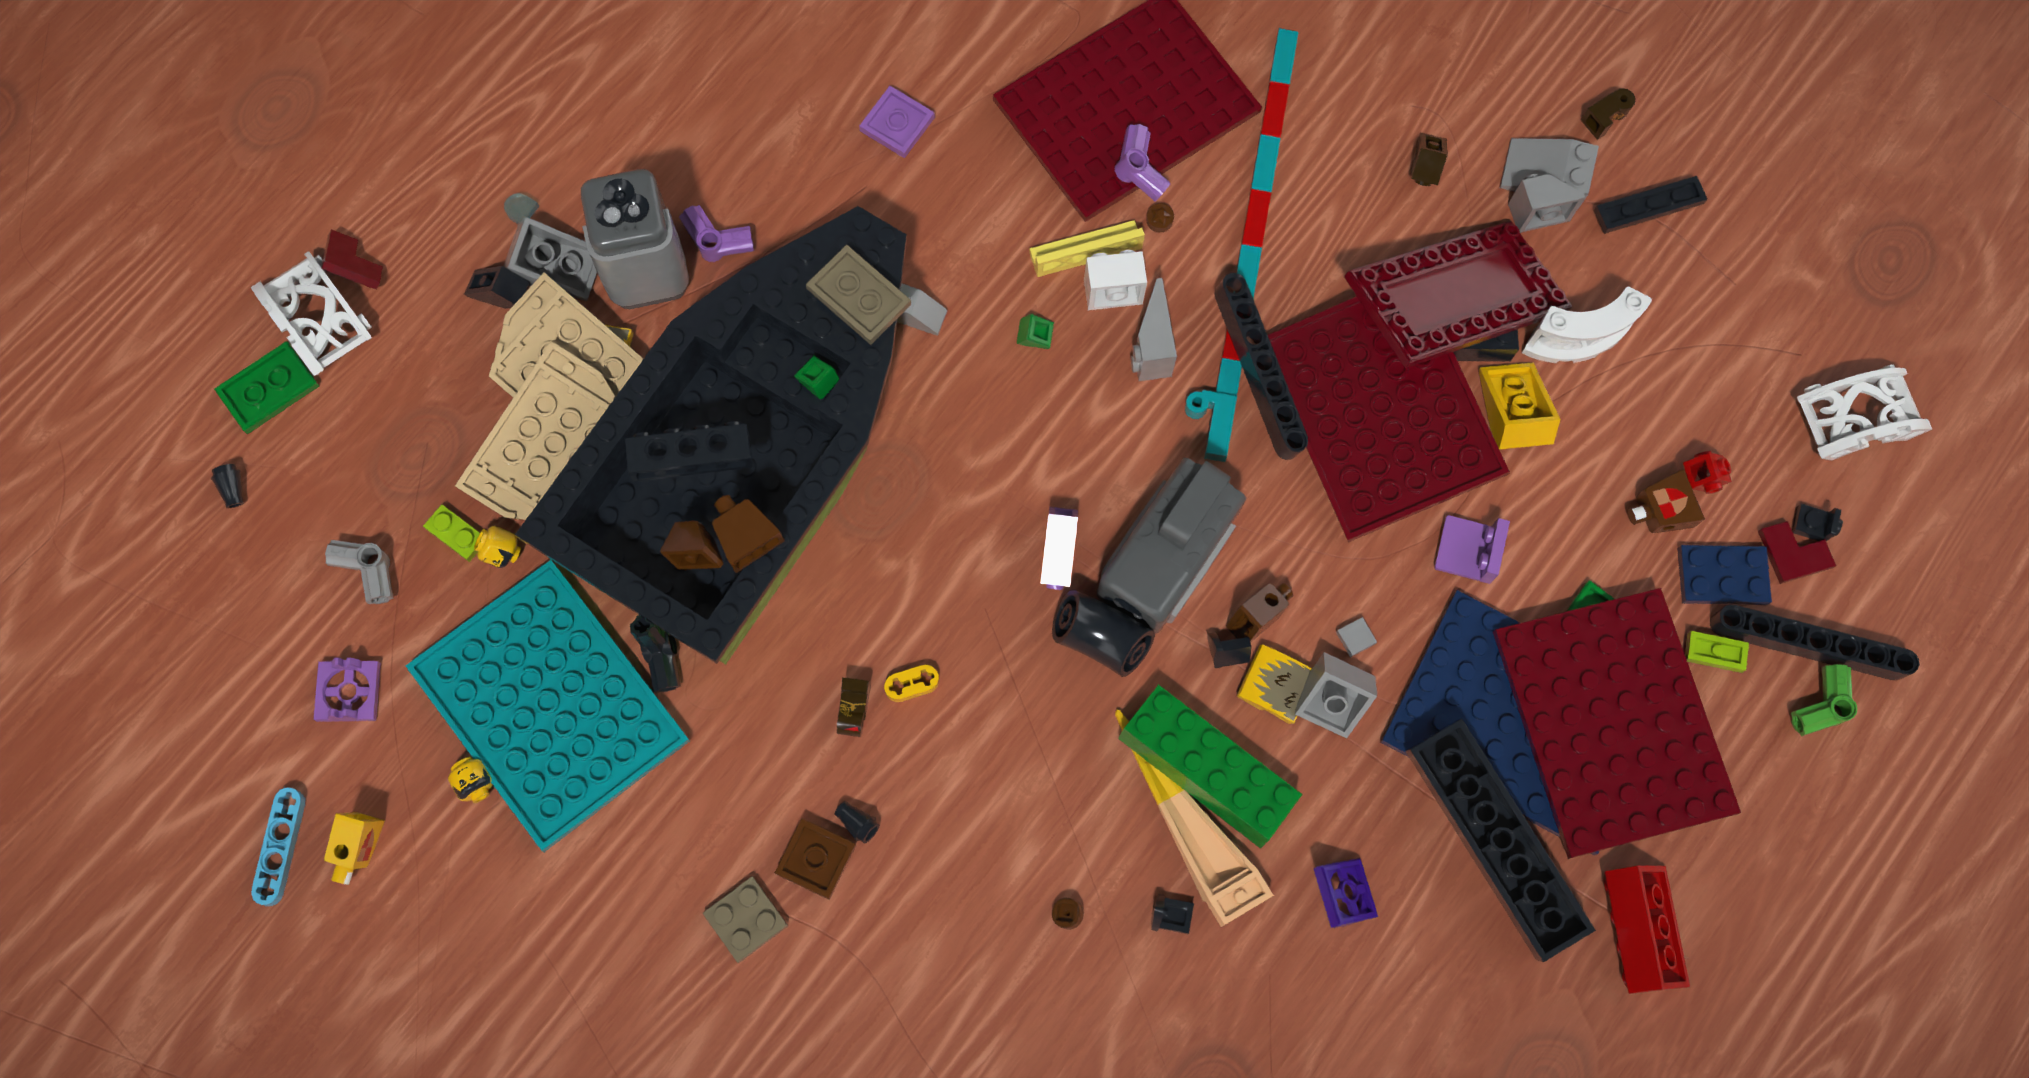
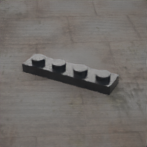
(1650, 204)

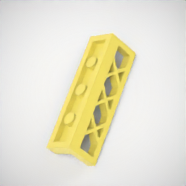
(1074, 250)

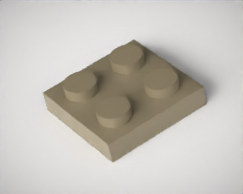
(745, 919)

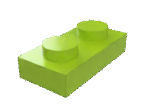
(453, 532)
(1716, 651)

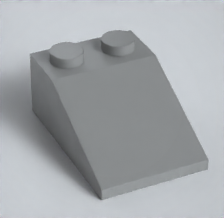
(1562, 158)
(546, 250)
(1155, 347)

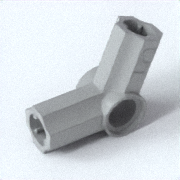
(374, 576)

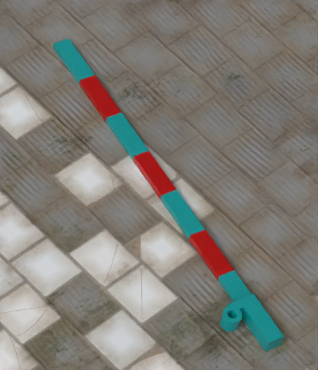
(1225, 398)

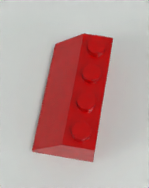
(1646, 929)

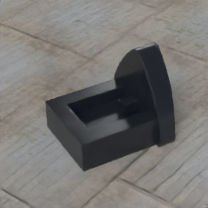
(1229, 651)
(1171, 915)

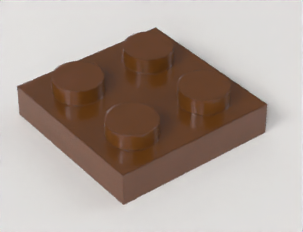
(815, 859)

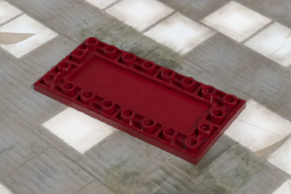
(1456, 293)

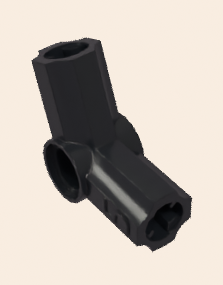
(659, 652)

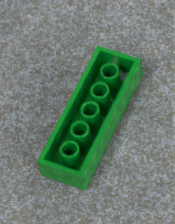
(1210, 766)

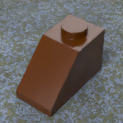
(691, 547)

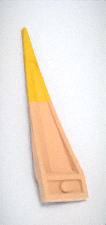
(1216, 865)

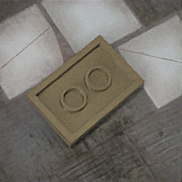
(858, 294)

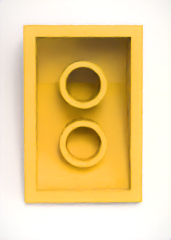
(1518, 406)

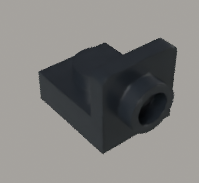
(1817, 523)

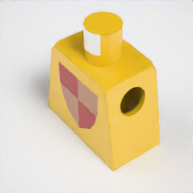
(352, 843)

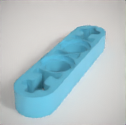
(272, 845)

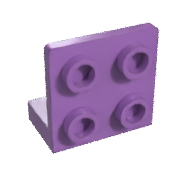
(1471, 548)

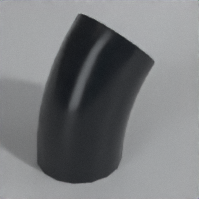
(1101, 632)

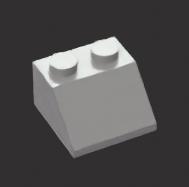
(1543, 202)
(1336, 695)

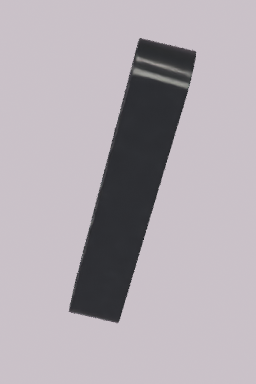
(1260, 379)
(1827, 641)

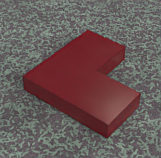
(342, 260)
(1789, 559)

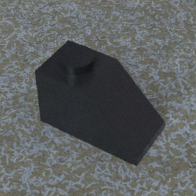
(496, 286)

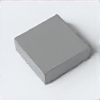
(1356, 637)

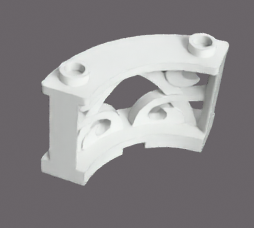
(1584, 335)
(311, 347)
(1845, 441)

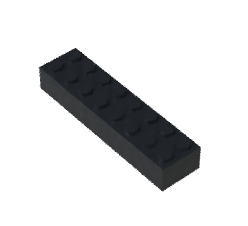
(1500, 841)

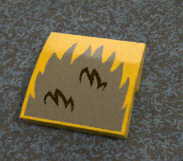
(1274, 683)

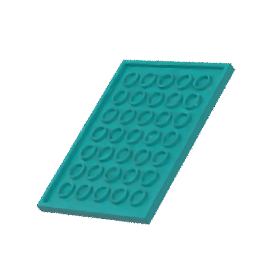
(547, 705)

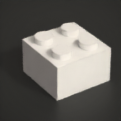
(1115, 280)

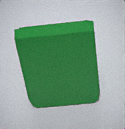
(1035, 332)
(817, 377)

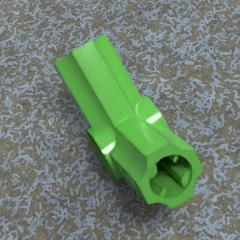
(1836, 691)

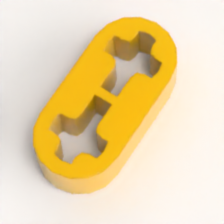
(910, 676)

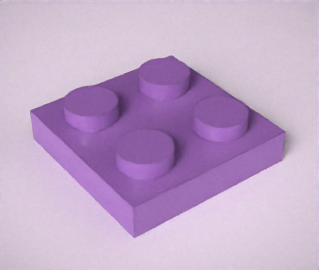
(897, 121)

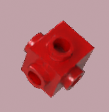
(1708, 472)

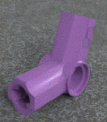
(1135, 164)
(702, 232)

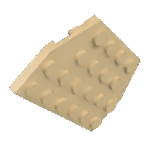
(553, 315)
(537, 434)

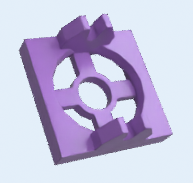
(327, 670)

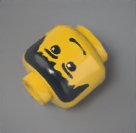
(497, 547)
(470, 780)

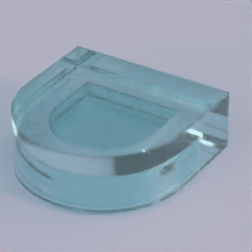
(520, 206)

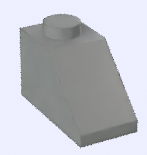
(924, 311)

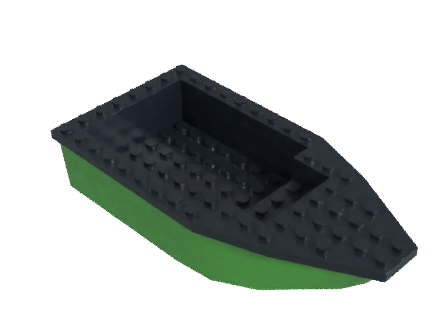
(715, 366)

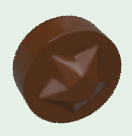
(1160, 217)
(1067, 913)

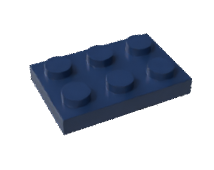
(1724, 575)

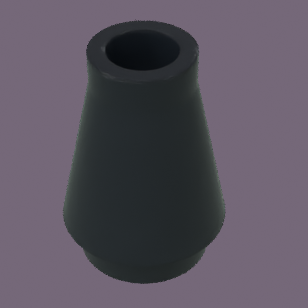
(228, 483)
(858, 823)

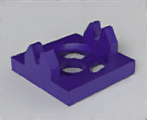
(1360, 889)

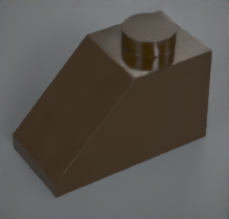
(1429, 159)

